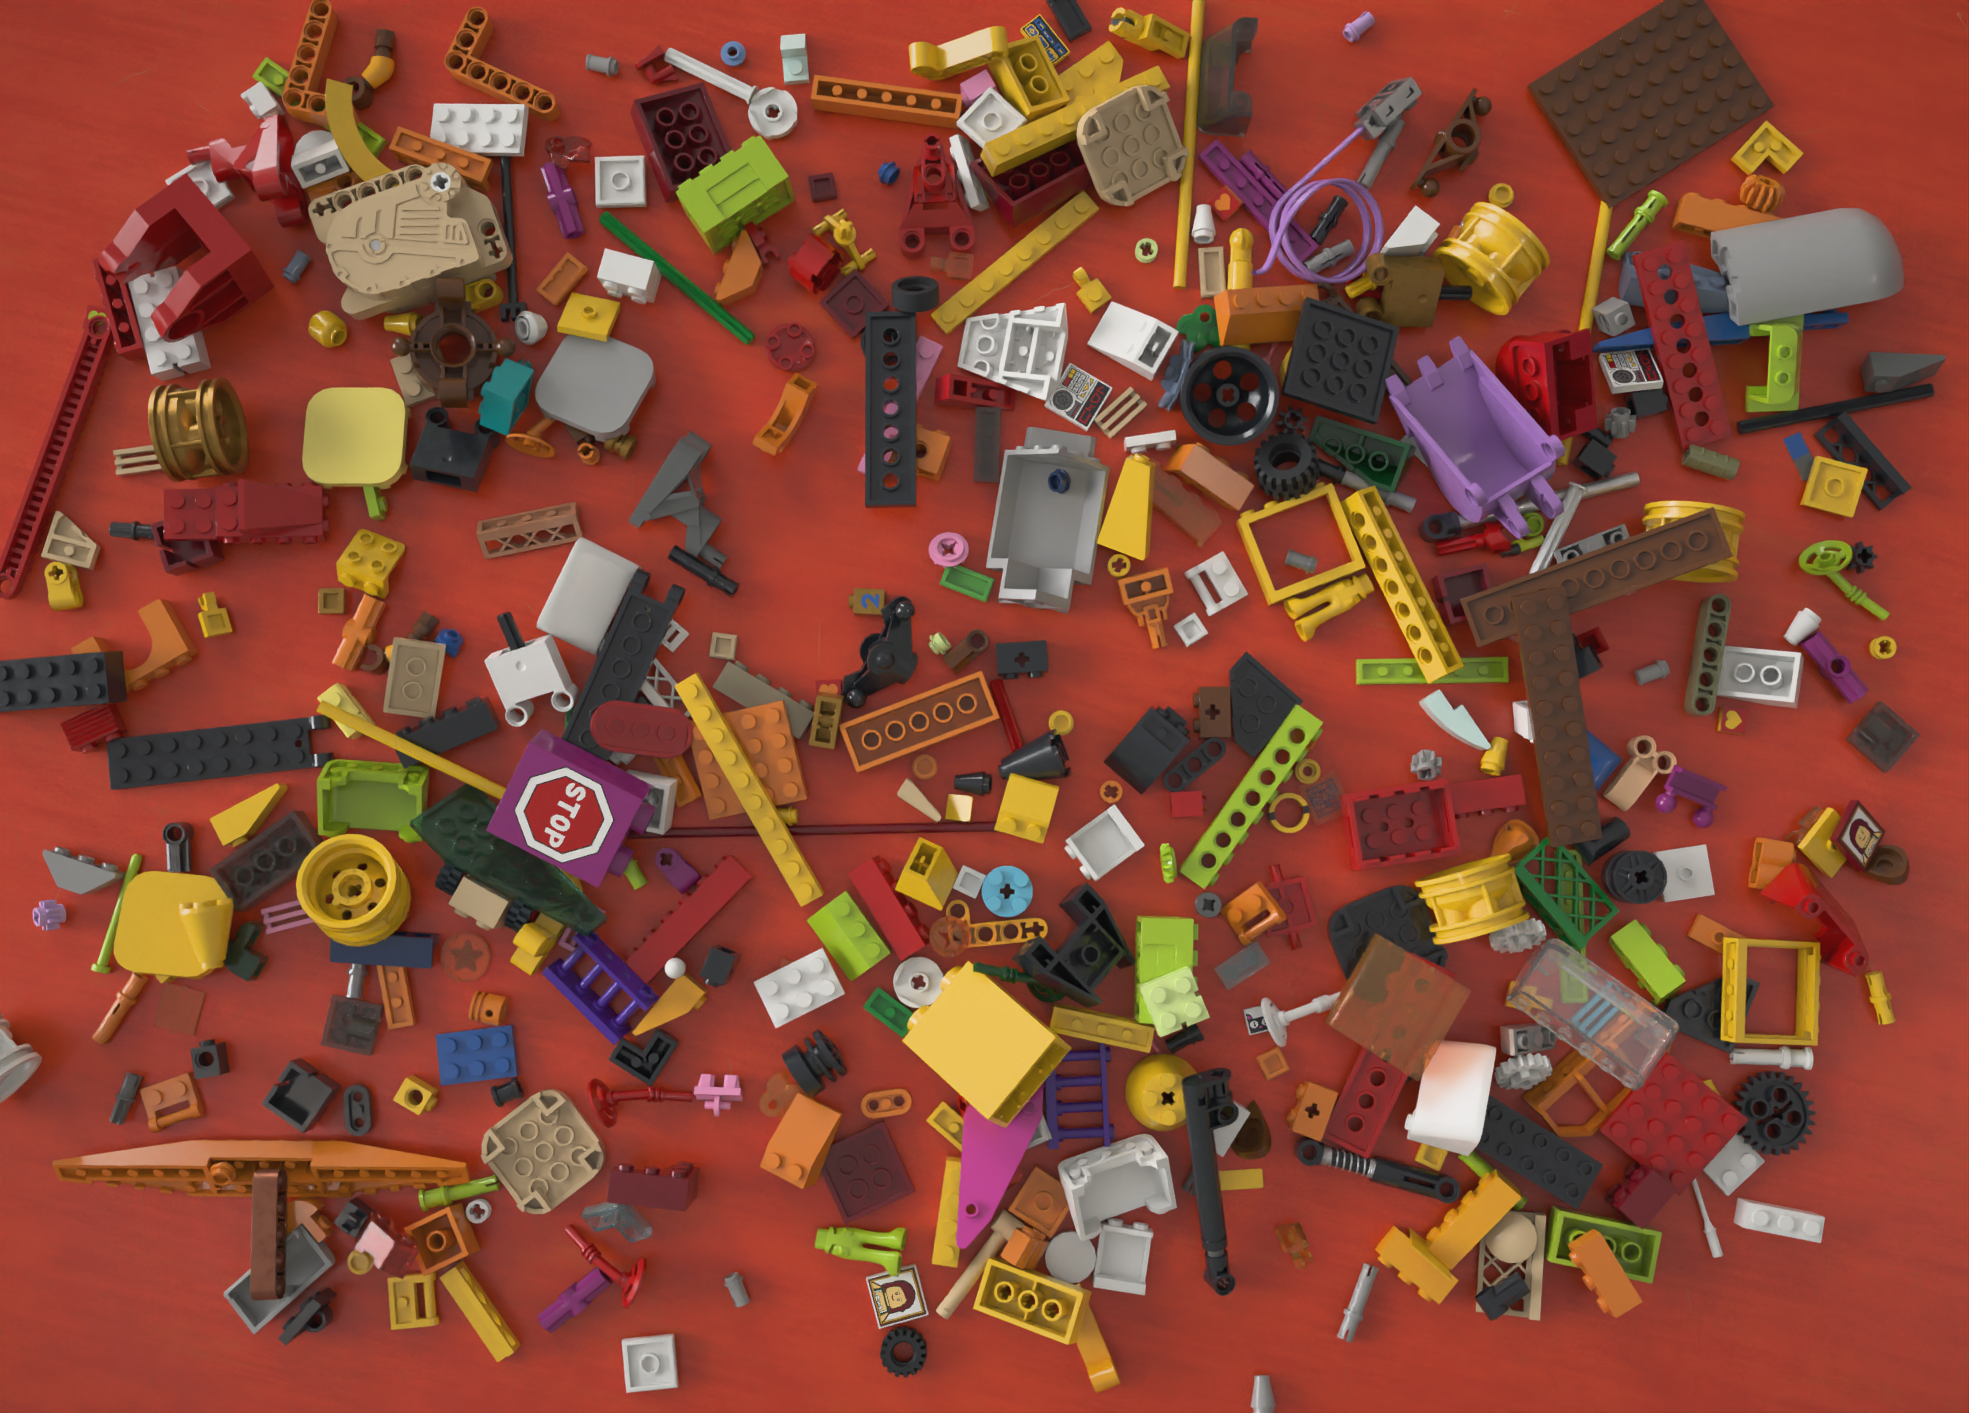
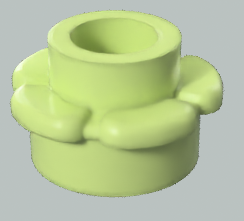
(939, 644)

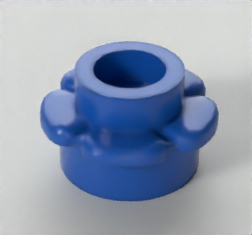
(888, 173)

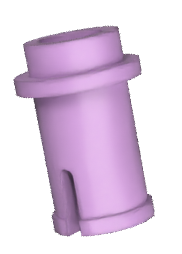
(1354, 30)

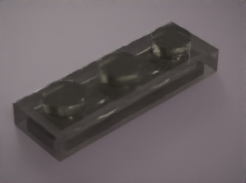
(987, 444)

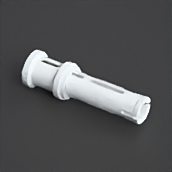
(1783, 1057)

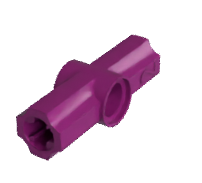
(562, 201)
(1845, 678)
(574, 1299)

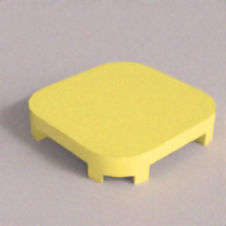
(355, 437)

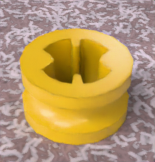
(1123, 572)
(1890, 647)

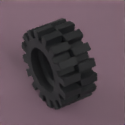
(903, 1367)

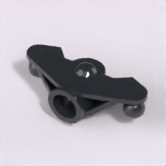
(885, 655)

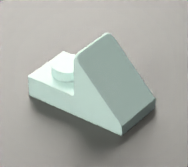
(794, 59)

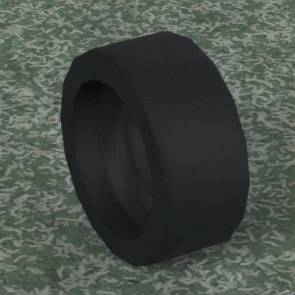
(915, 294)

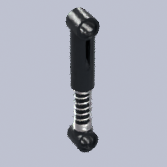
(1380, 1170)

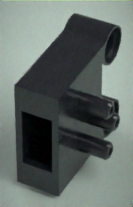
(451, 455)

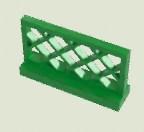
(1550, 910)

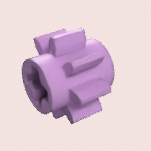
(49, 915)

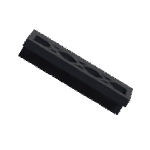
(1868, 454)

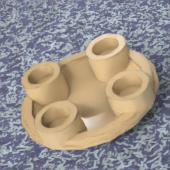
(1512, 1238)

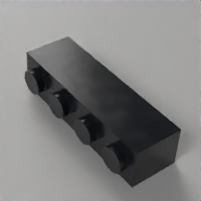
(451, 728)

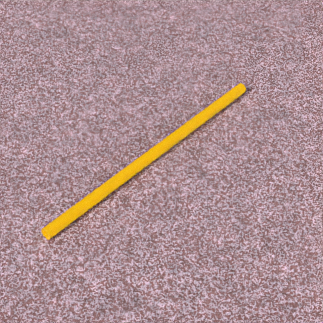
(1189, 139)
(1592, 290)

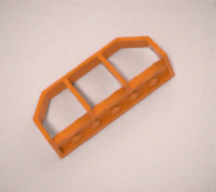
(1562, 1079)

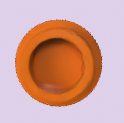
(222, 1173)

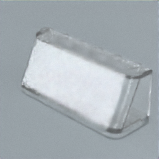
(1593, 1012)

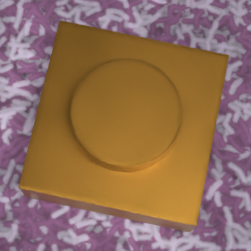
(332, 601)

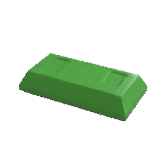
(967, 582)

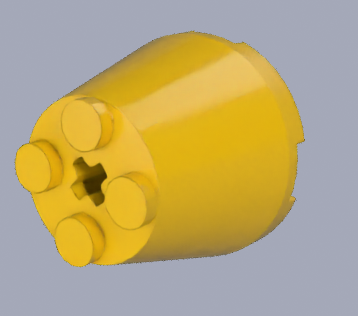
(1146, 1084)

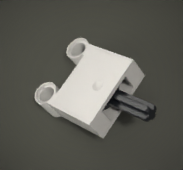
(528, 672)

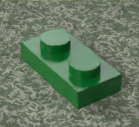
(889, 1011)

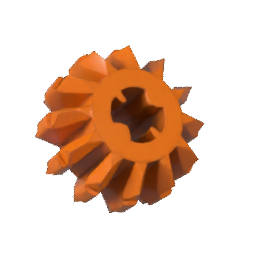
(1762, 193)

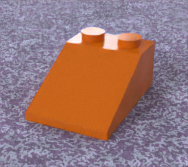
(802, 1141)

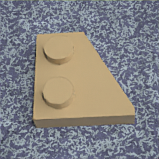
(70, 544)

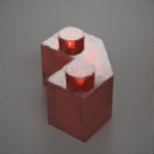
(391, 1250)

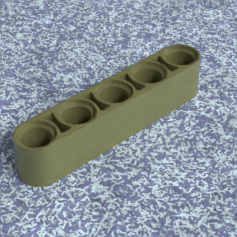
(1699, 664)

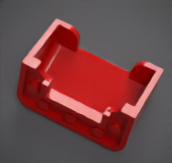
(1839, 937)

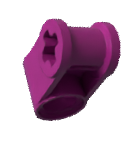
(680, 873)

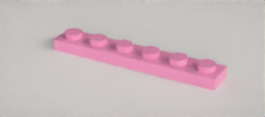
(927, 356)

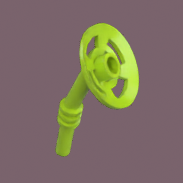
(1827, 564)

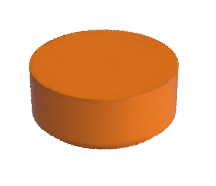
(925, 767)

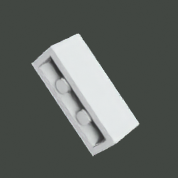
(1779, 1220)

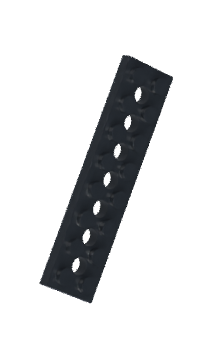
(904, 419)

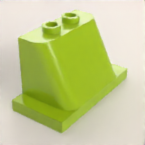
(1783, 366)

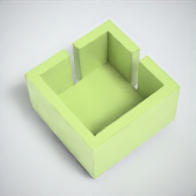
(1173, 1001)

